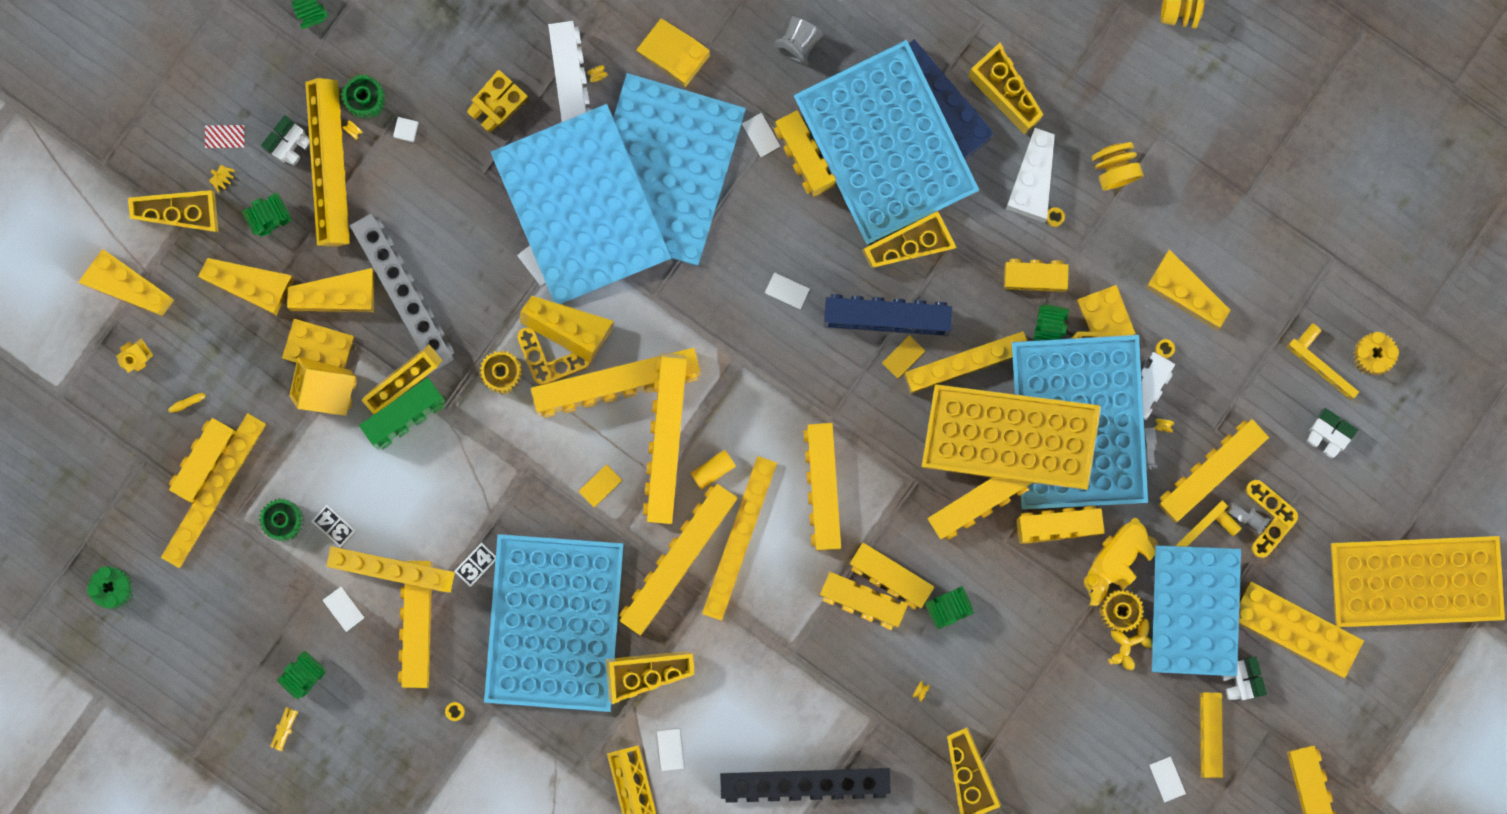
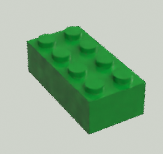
(402, 414)

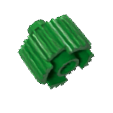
(309, 11)
(371, 105)
(266, 215)
(1051, 322)
(291, 513)
(98, 587)
(949, 607)
(301, 675)

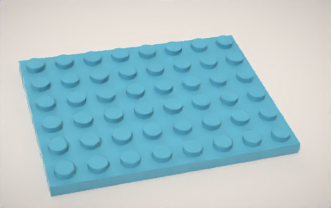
(886, 142)
(679, 155)
(581, 204)
(1096, 373)
(553, 622)

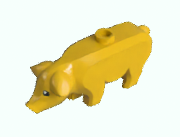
(1115, 558)

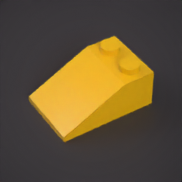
(674, 52)

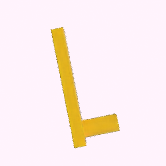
(1299, 348)
(1220, 515)

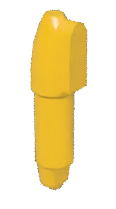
(182, 404)

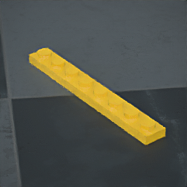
(213, 490)
(739, 538)

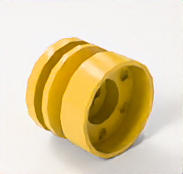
(1182, 8)
(1117, 166)

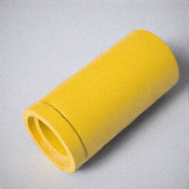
(713, 469)

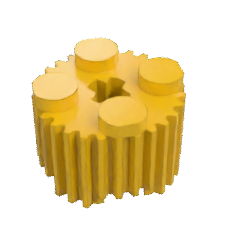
(1383, 345)
(490, 376)
(1122, 599)

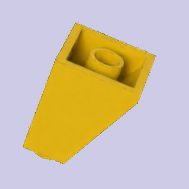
(322, 387)

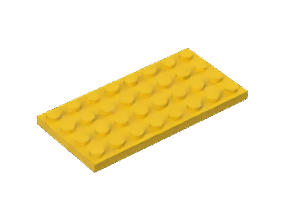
(1011, 436)
(1417, 581)

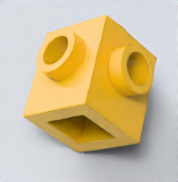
(134, 356)

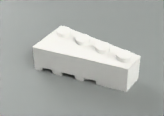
(1032, 184)
(1153, 376)

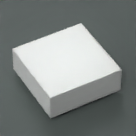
(405, 129)

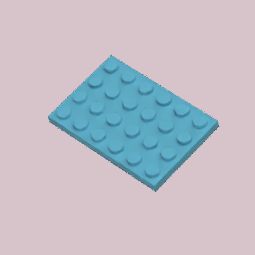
(1196, 610)

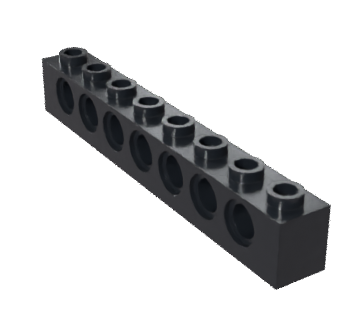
(880, 776)

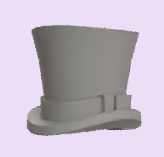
(798, 40)

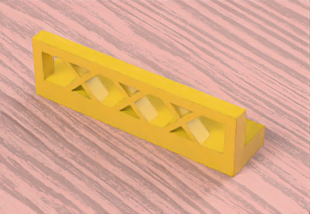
(1211, 735)
(626, 788)

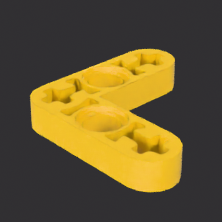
(549, 367)
(1277, 521)

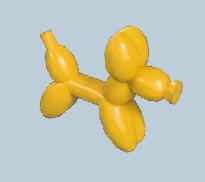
(1126, 643)

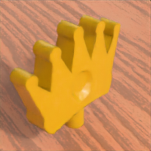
(221, 177)

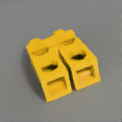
(498, 101)

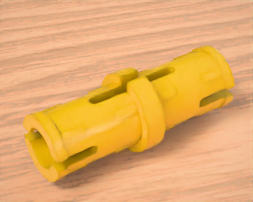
(284, 728)

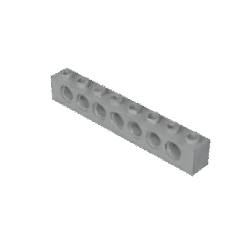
(362, 231)

